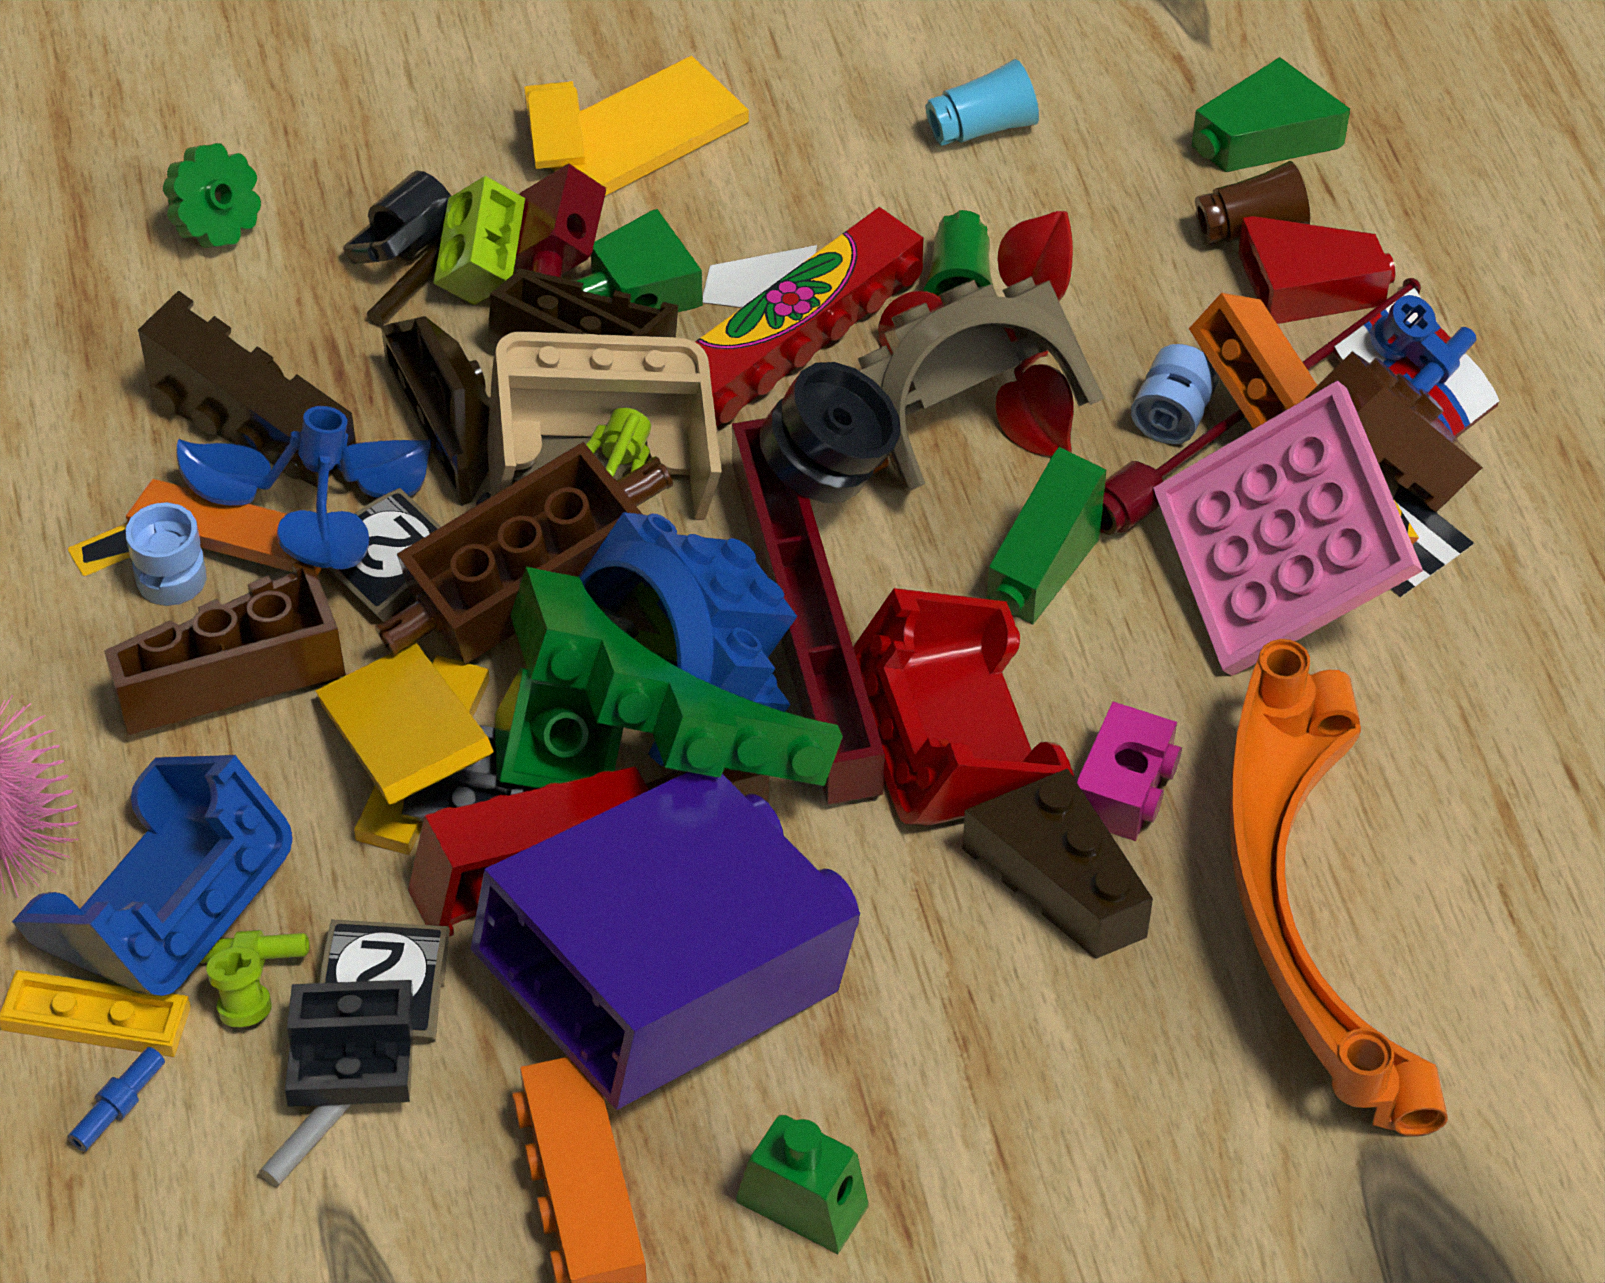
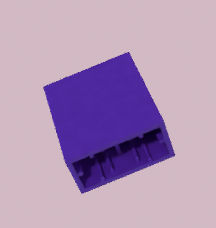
(664, 932)

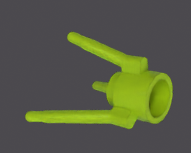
(622, 439)

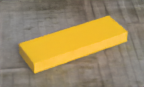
(93, 1013)

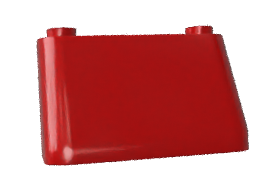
(945, 705)

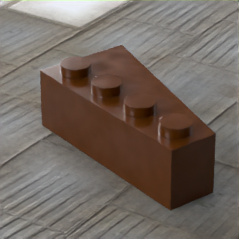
(228, 653)

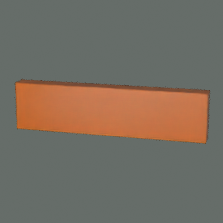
(232, 530)

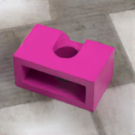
(1127, 766)

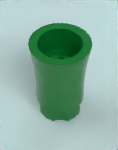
(959, 253)

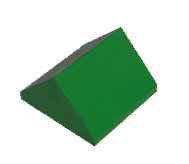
(550, 735)

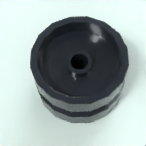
(829, 432)

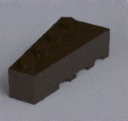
(225, 387)

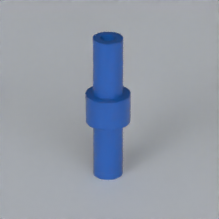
(116, 1099)

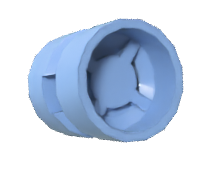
(1174, 394)
(166, 553)

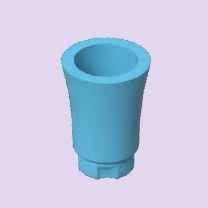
(984, 105)

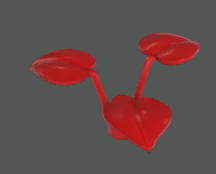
(1040, 404)

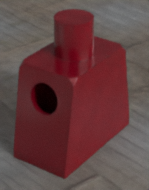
(559, 222)

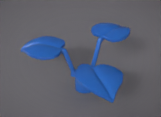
(322, 539)

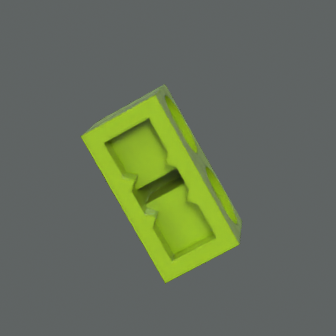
(479, 240)

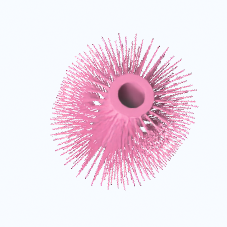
(11, 824)

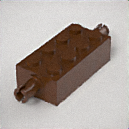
(474, 565)

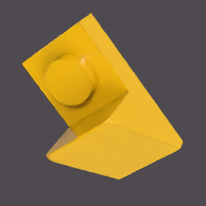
(554, 124)

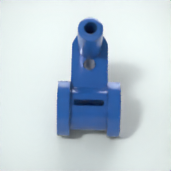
(1419, 342)

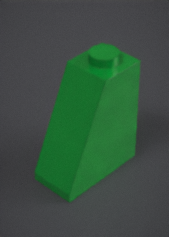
(1269, 120)
(1049, 536)

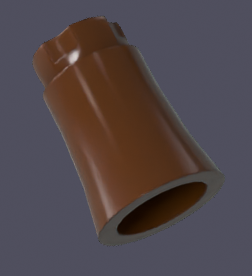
(1271, 195)

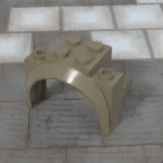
(966, 344)

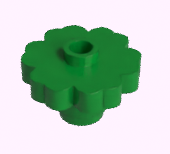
(211, 195)

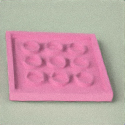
(1286, 528)

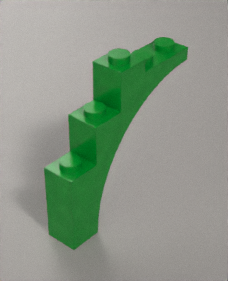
(630, 687)

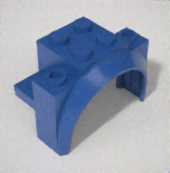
(711, 592)

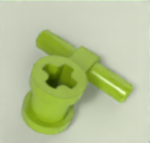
(236, 971)

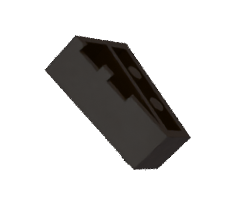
(559, 305)

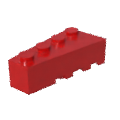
(467, 839)

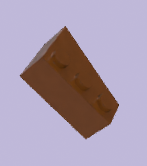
(1405, 429)

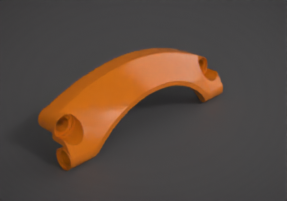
(1285, 743)

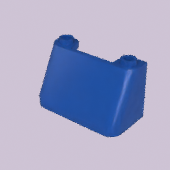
(180, 886)

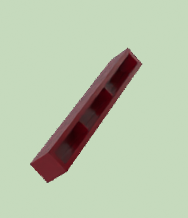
(818, 640)

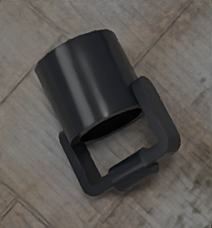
(402, 221)

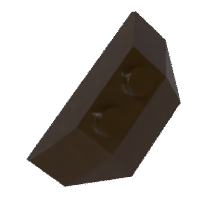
(445, 398)

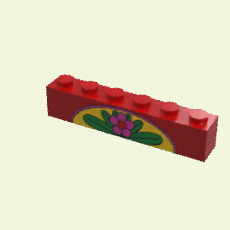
(809, 309)

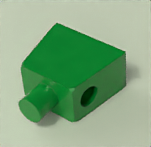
(647, 263)
(805, 1183)

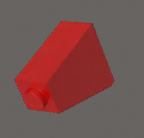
(1313, 268)

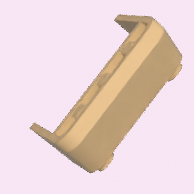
(576, 382)

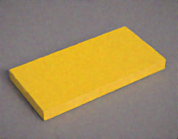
(656, 123)
(404, 723)

